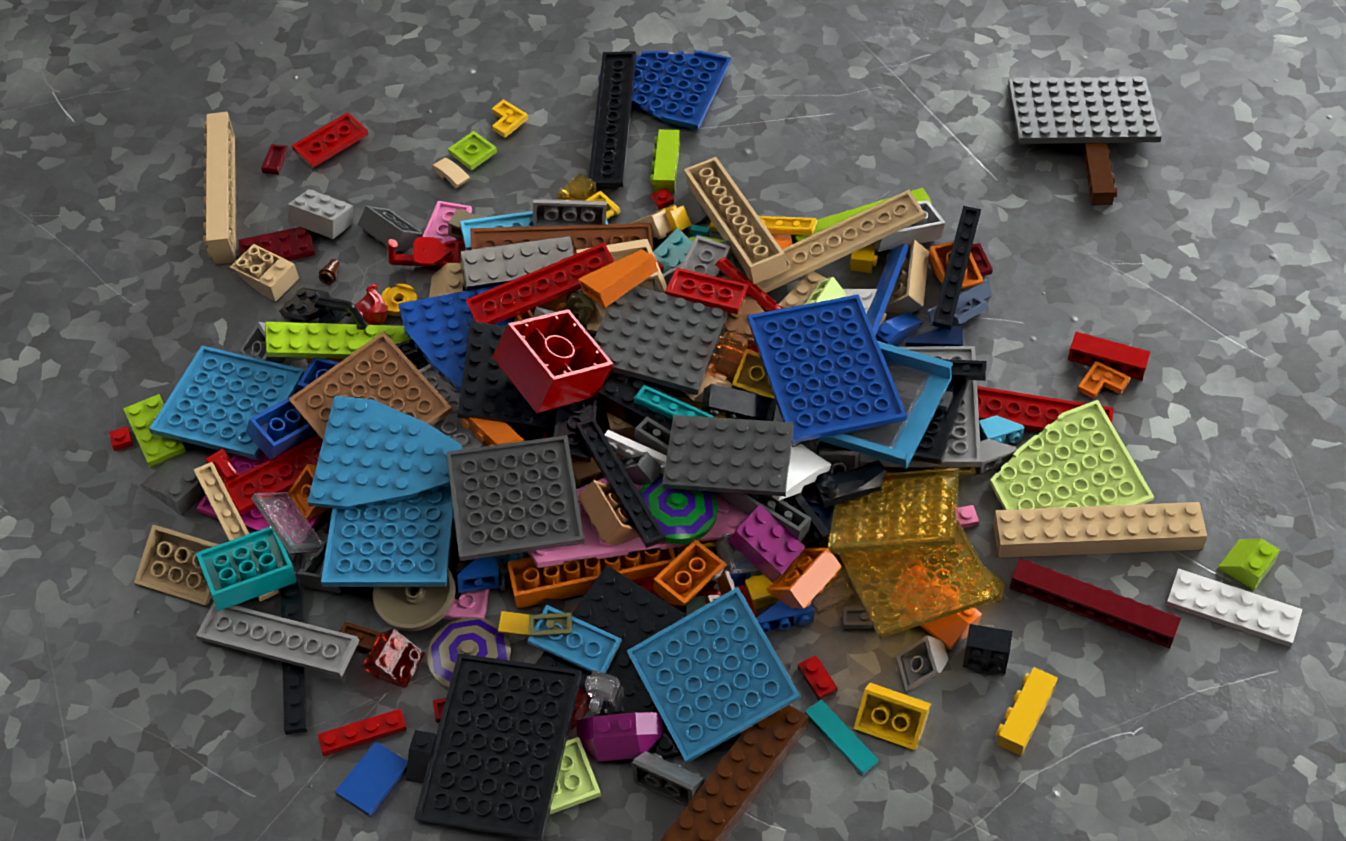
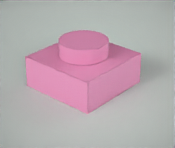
(967, 516)

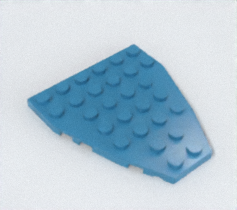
(377, 456)

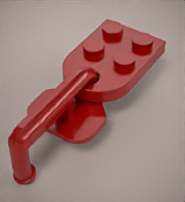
(426, 252)

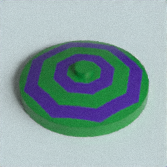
(680, 512)

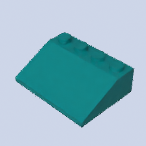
(246, 568)

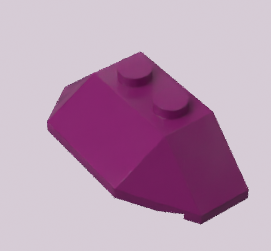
(620, 734)

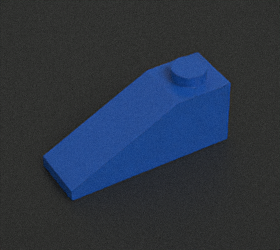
(898, 329)

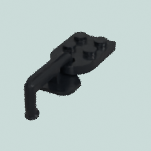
(314, 304)

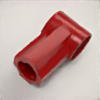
(223, 465)

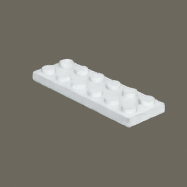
(1234, 607)

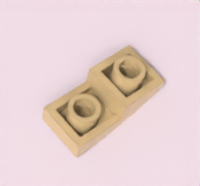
(448, 169)

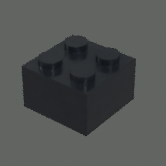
(987, 649)

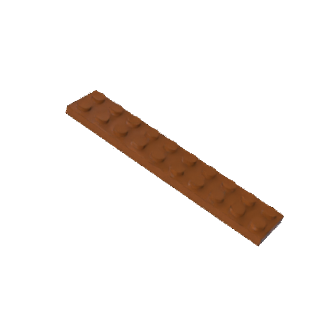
(581, 235)

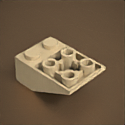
(266, 272)

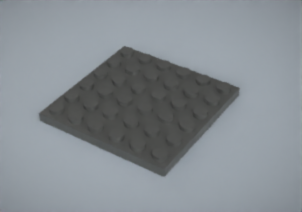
(660, 338)
(514, 498)

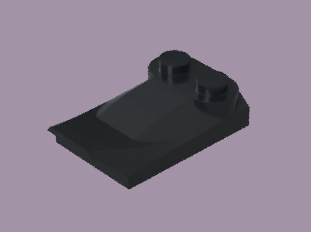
(848, 485)

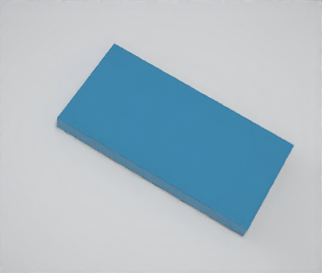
(585, 647)

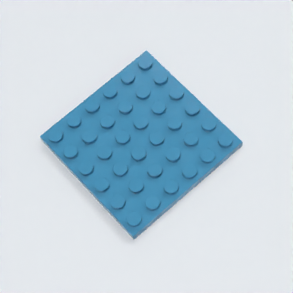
(220, 397)
(391, 543)
(713, 674)

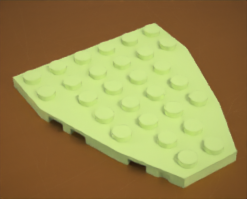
(1072, 465)

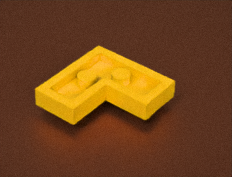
(509, 116)

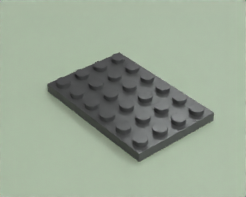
(728, 455)

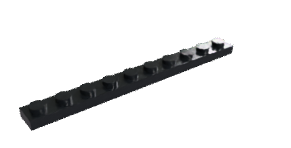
(294, 676)

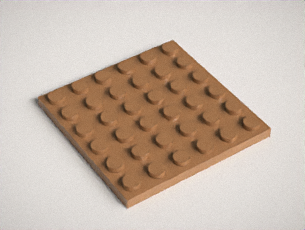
(375, 373)

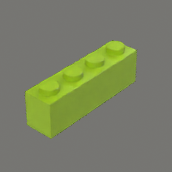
(665, 160)

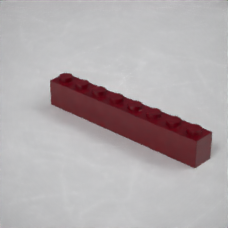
(1095, 603)

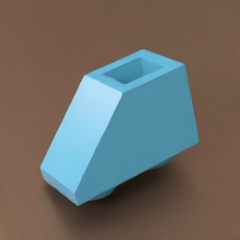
(1000, 430)

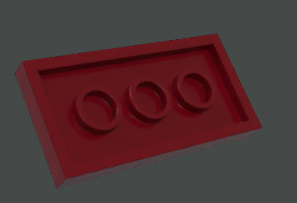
(288, 243)

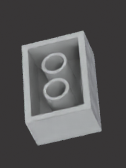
(320, 213)

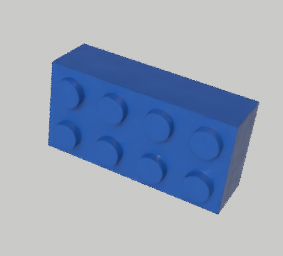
(278, 429)

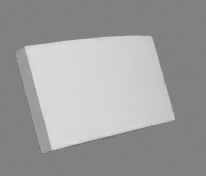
(803, 470)

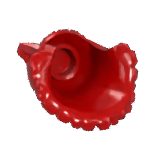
(372, 307)

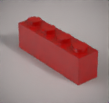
(1118, 356)

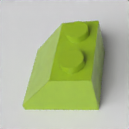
(1249, 561)

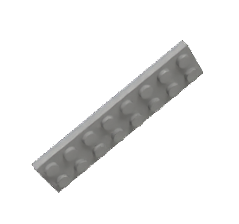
(279, 639)

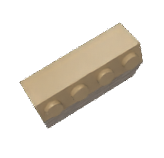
(172, 565)

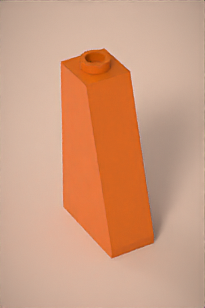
(618, 277)

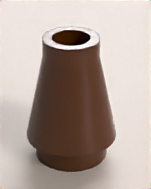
(328, 273)

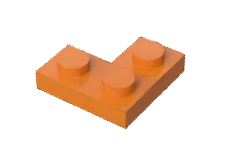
(1100, 376)

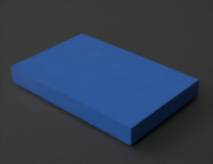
(372, 779)

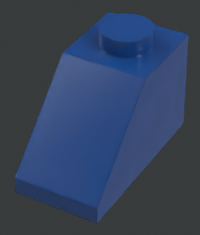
(479, 575)

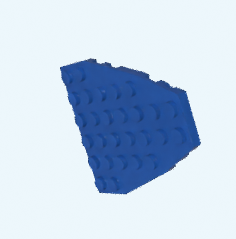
(678, 85)
(441, 330)

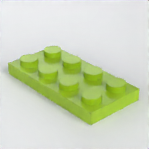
(154, 447)

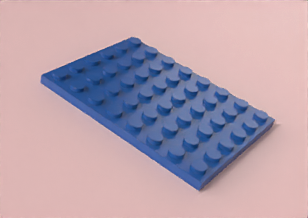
(826, 368)

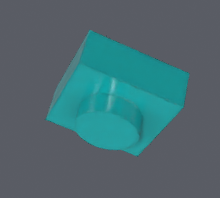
(699, 230)

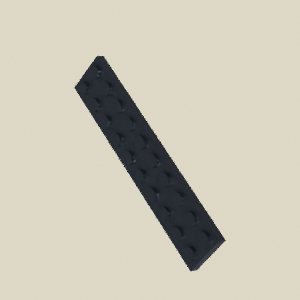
(613, 119)

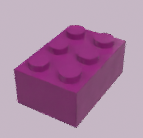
(766, 543)

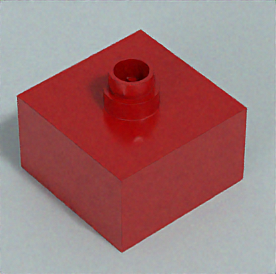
(552, 360)

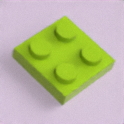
(472, 150)

